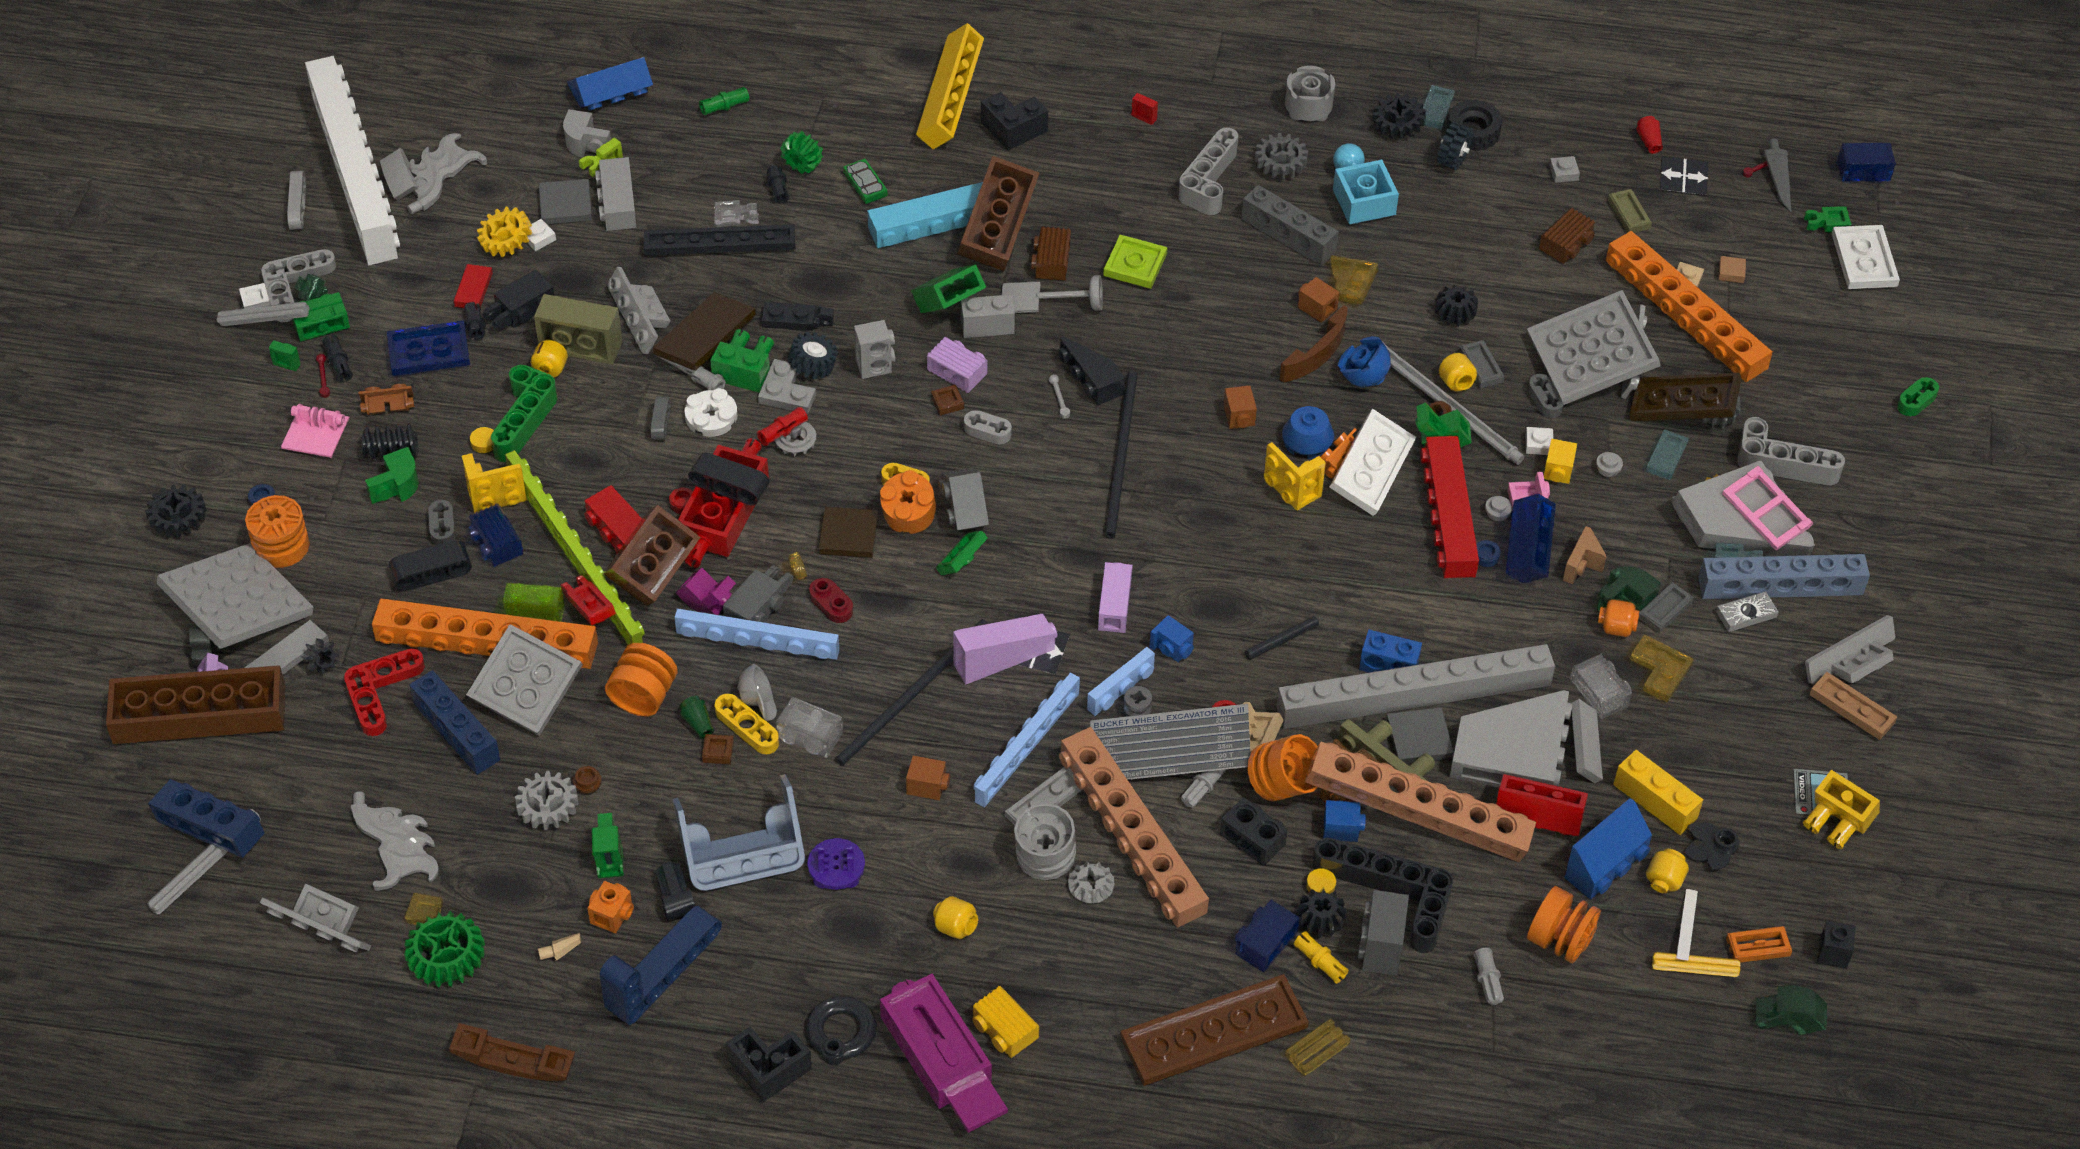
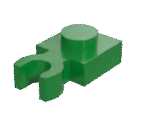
(1827, 218)

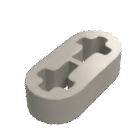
(987, 427)

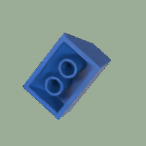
(611, 84)
(1609, 850)

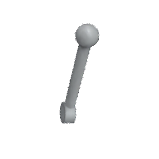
(1064, 412)

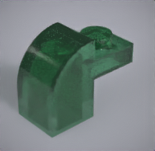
(1629, 585)
(1793, 1006)

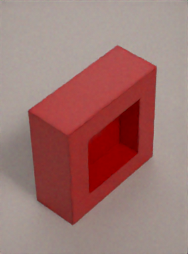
(1144, 108)

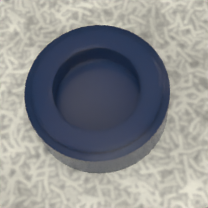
(260, 491)
(1488, 553)

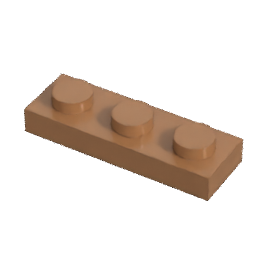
(1853, 705)

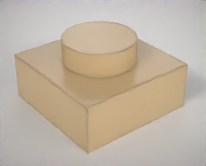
(1691, 272)

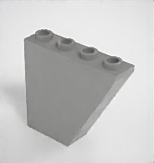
(1715, 520)
(1513, 741)

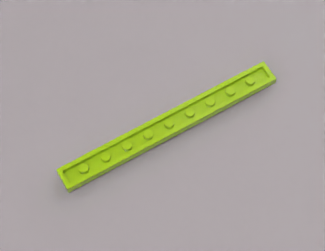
(570, 544)

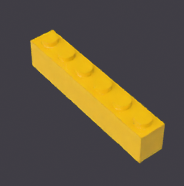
(950, 86)

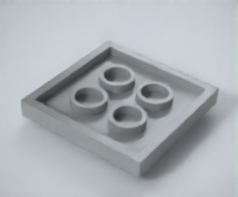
(524, 679)

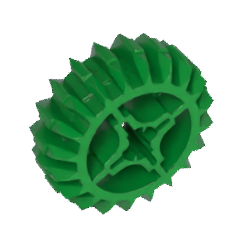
(448, 957)

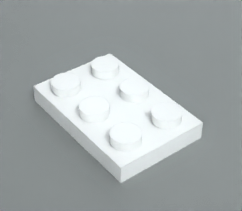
(1865, 257)

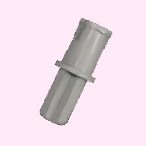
(1201, 785)
(1488, 976)

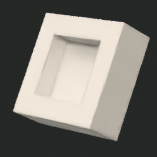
(541, 235)
(254, 296)
(1538, 440)

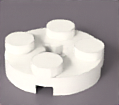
(711, 400)

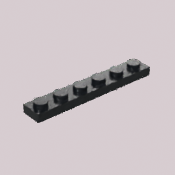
(719, 239)

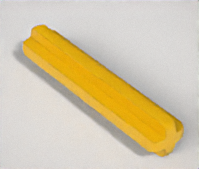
(1696, 964)

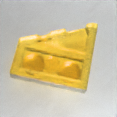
(1353, 278)

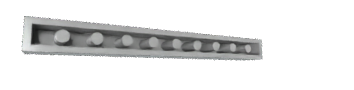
(1415, 686)

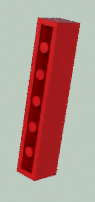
(1450, 506)

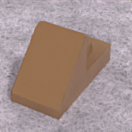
(1585, 554)

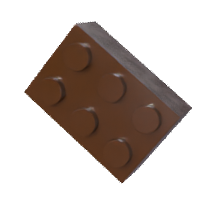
(651, 555)

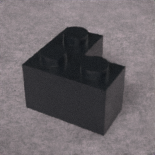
(1012, 123)
(765, 1067)

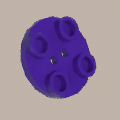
(849, 864)

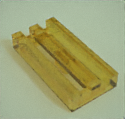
(1328, 1026)

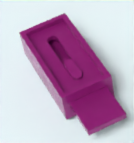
(942, 1050)

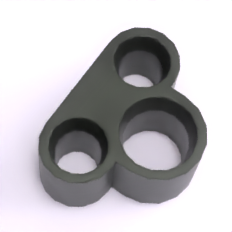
(200, 645)

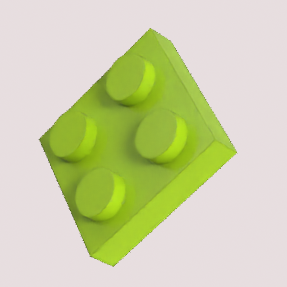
(1135, 261)

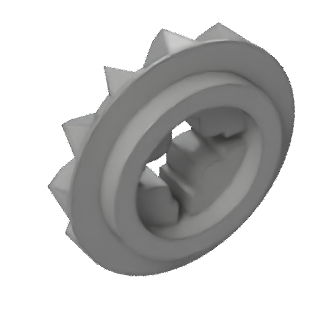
(807, 439)
(1081, 887)

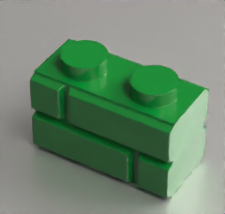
(325, 317)

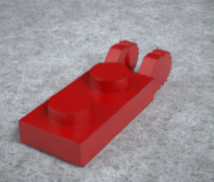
(588, 600)

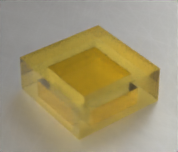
(421, 906)

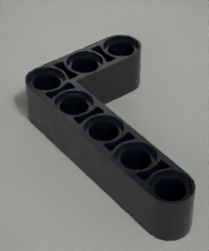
(1394, 880)

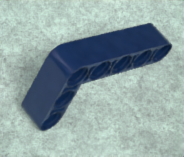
(633, 990)

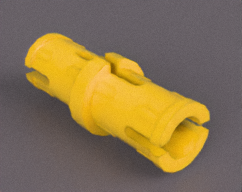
(1321, 957)

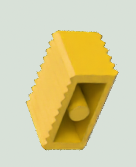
(1004, 1022)

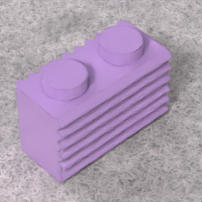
(957, 364)

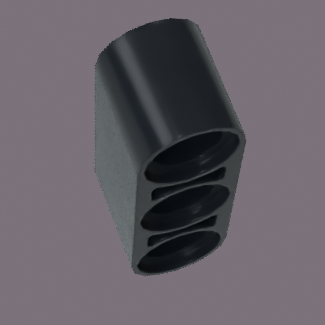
(728, 478)
(430, 565)

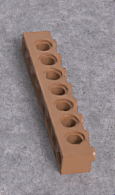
(1405, 805)
(1181, 907)

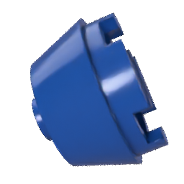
(1308, 432)

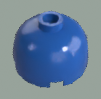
(1367, 363)

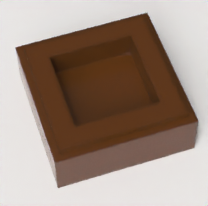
(947, 400)
(718, 749)

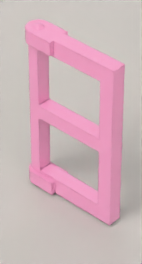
(1753, 518)

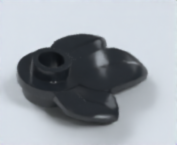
(1708, 845)

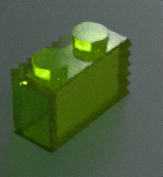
(534, 601)

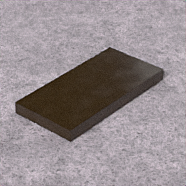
(702, 330)
(1685, 397)

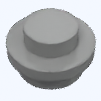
(1609, 464)
(1498, 508)

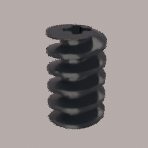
(389, 440)

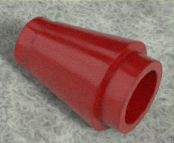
(1650, 133)

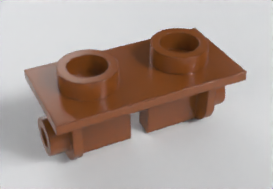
(376, 398)

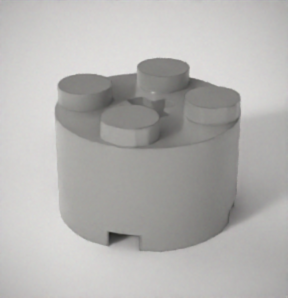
(1309, 94)

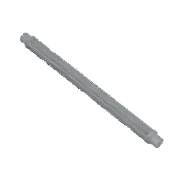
(1485, 432)

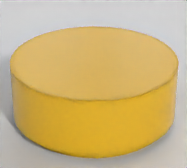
(481, 440)
(1321, 878)

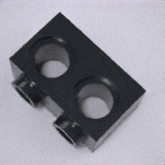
(1250, 835)

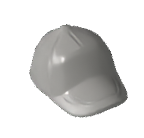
(756, 691)

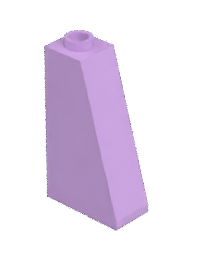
(1001, 645)

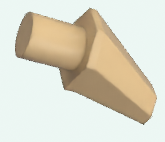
(560, 947)

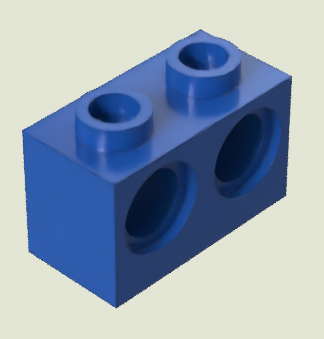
(1388, 652)

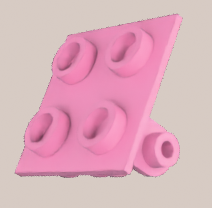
(314, 430)

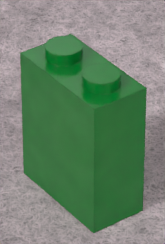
(948, 288)

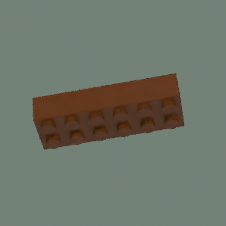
(196, 704)

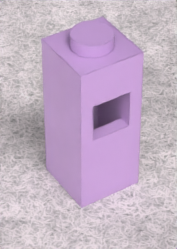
(1115, 597)

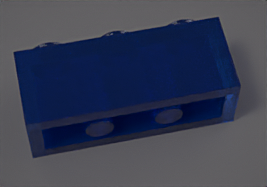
(1530, 538)

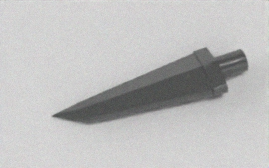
(1778, 166)

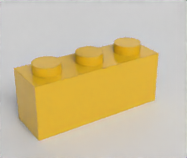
(1658, 792)

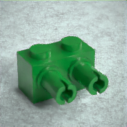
(741, 365)

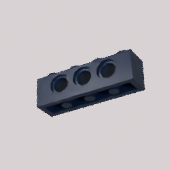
(454, 722)
(207, 817)

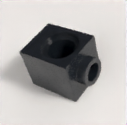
(1836, 944)

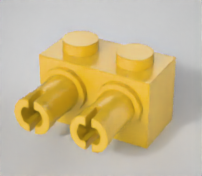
(1846, 802)

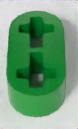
(1914, 393)

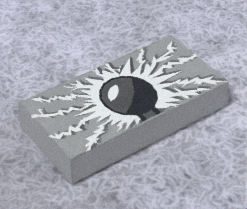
(1747, 611)

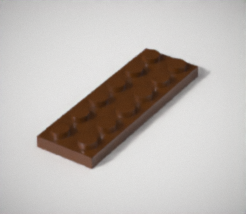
(1214, 1029)

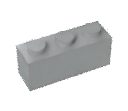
(616, 194)

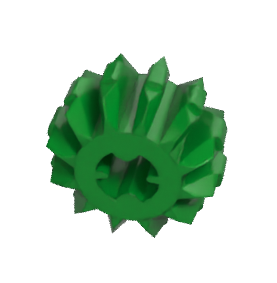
(801, 152)

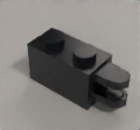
(518, 301)

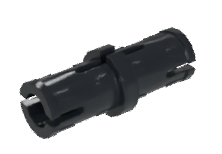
(337, 358)

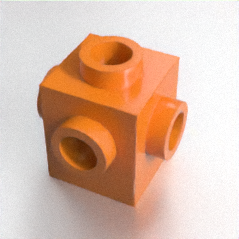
(610, 906)

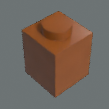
(1318, 299)
(1240, 407)
(927, 778)

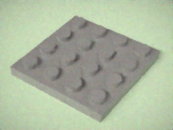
(1593, 347)
(234, 595)

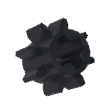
(326, 652)

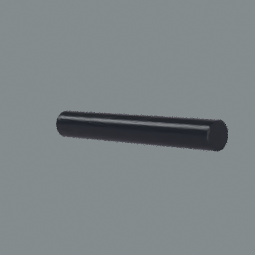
(1281, 638)

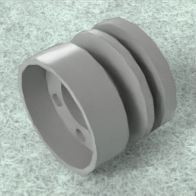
(1043, 828)

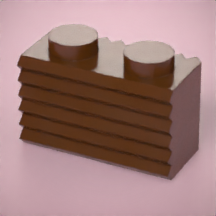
(1567, 236)
(1052, 254)

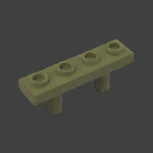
(1355, 739)

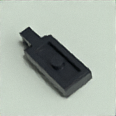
(796, 316)

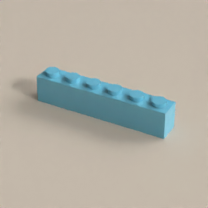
(922, 216)

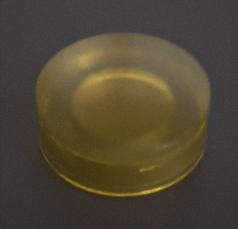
(797, 566)

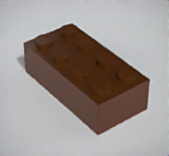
(998, 213)

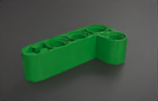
(535, 399)

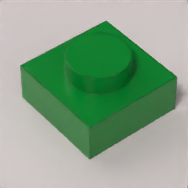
(284, 355)

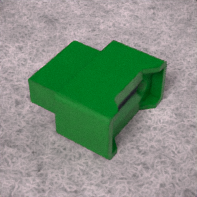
(607, 848)

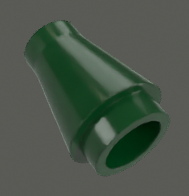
(696, 715)

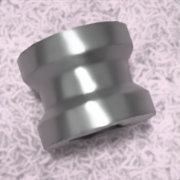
(1143, 698)

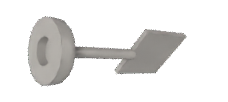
(1027, 294)

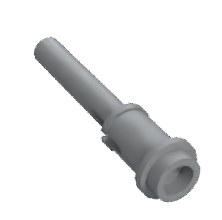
(702, 376)

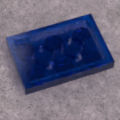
(428, 348)

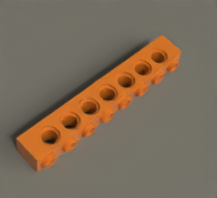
(1688, 306)
(474, 630)

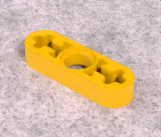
(750, 734)

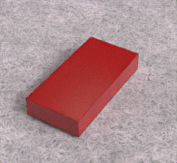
(473, 285)

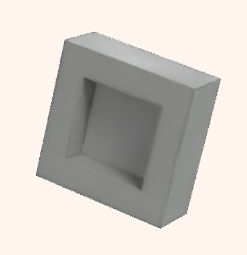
(1564, 169)

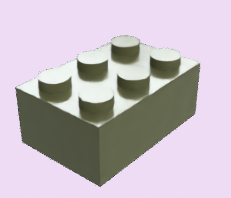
(582, 327)

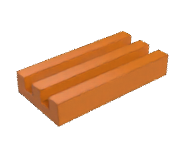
(1760, 948)

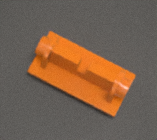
(1334, 458)

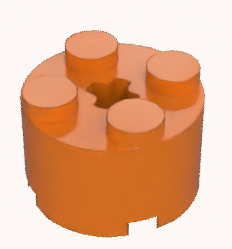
(895, 501)

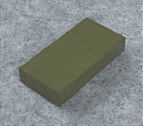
(1629, 211)

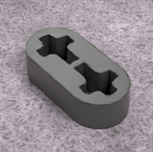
(1541, 397)
(660, 418)
(437, 523)

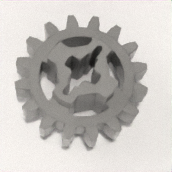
(546, 800)

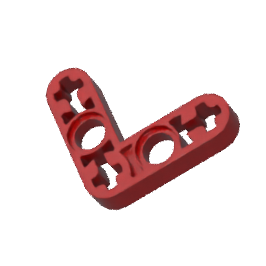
(371, 680)

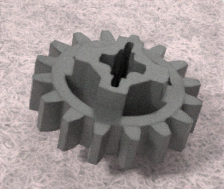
(1281, 156)

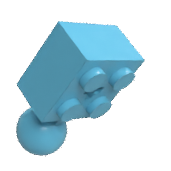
(1362, 188)

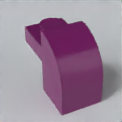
(704, 593)

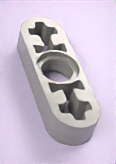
(296, 200)

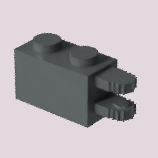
(758, 596)

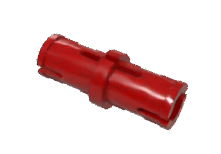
(782, 426)

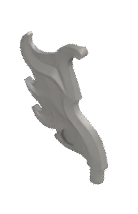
(437, 166)
(399, 839)

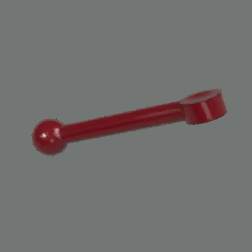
(1748, 172)
(324, 391)

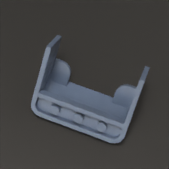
(747, 855)

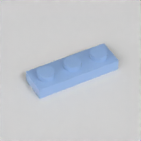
(1119, 682)

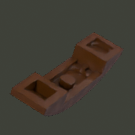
(1302, 364)
(511, 1057)

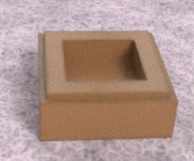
(1732, 269)

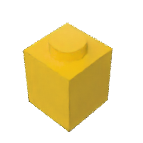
(1560, 461)

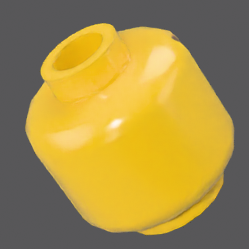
(549, 357)
(1457, 372)
(1667, 870)
(955, 917)

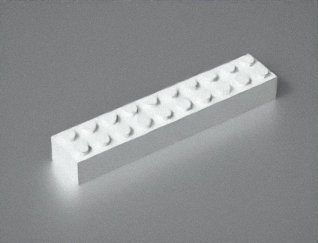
(353, 160)

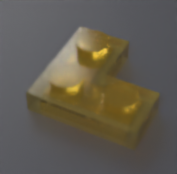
(1667, 665)

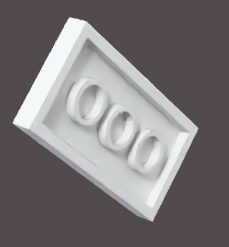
(1372, 462)

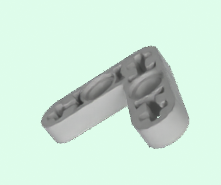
(282, 278)

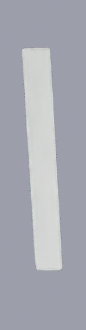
(1687, 924)

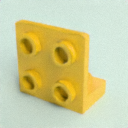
(1295, 484)
(494, 486)

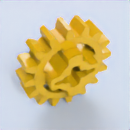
(504, 231)

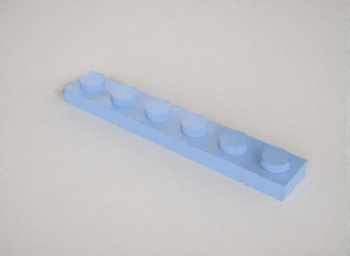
(757, 634)
(1031, 734)

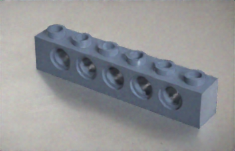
(1784, 576)

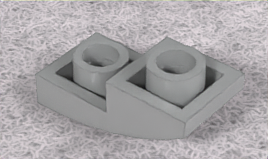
(398, 174)

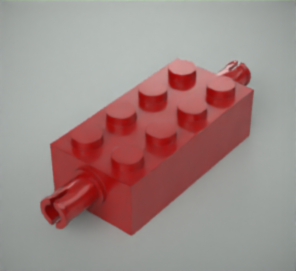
(716, 517)

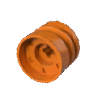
(277, 530)
(641, 679)
(1281, 767)
(1565, 925)

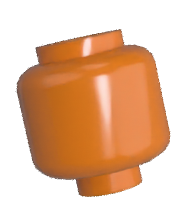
(1619, 618)

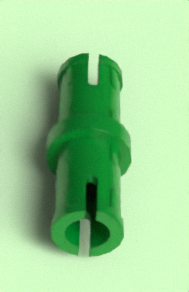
(723, 101)

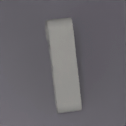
(1198, 182)
(1786, 458)

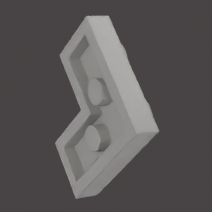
(782, 392)

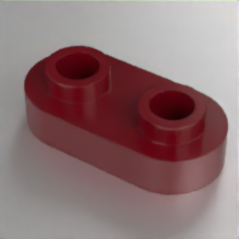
(828, 599)

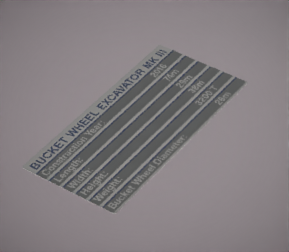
(1177, 741)

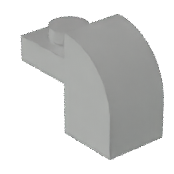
(581, 134)

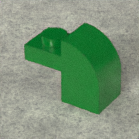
(1445, 425)
(398, 479)

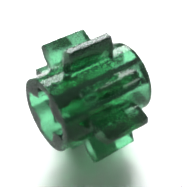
(311, 287)

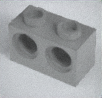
(874, 349)

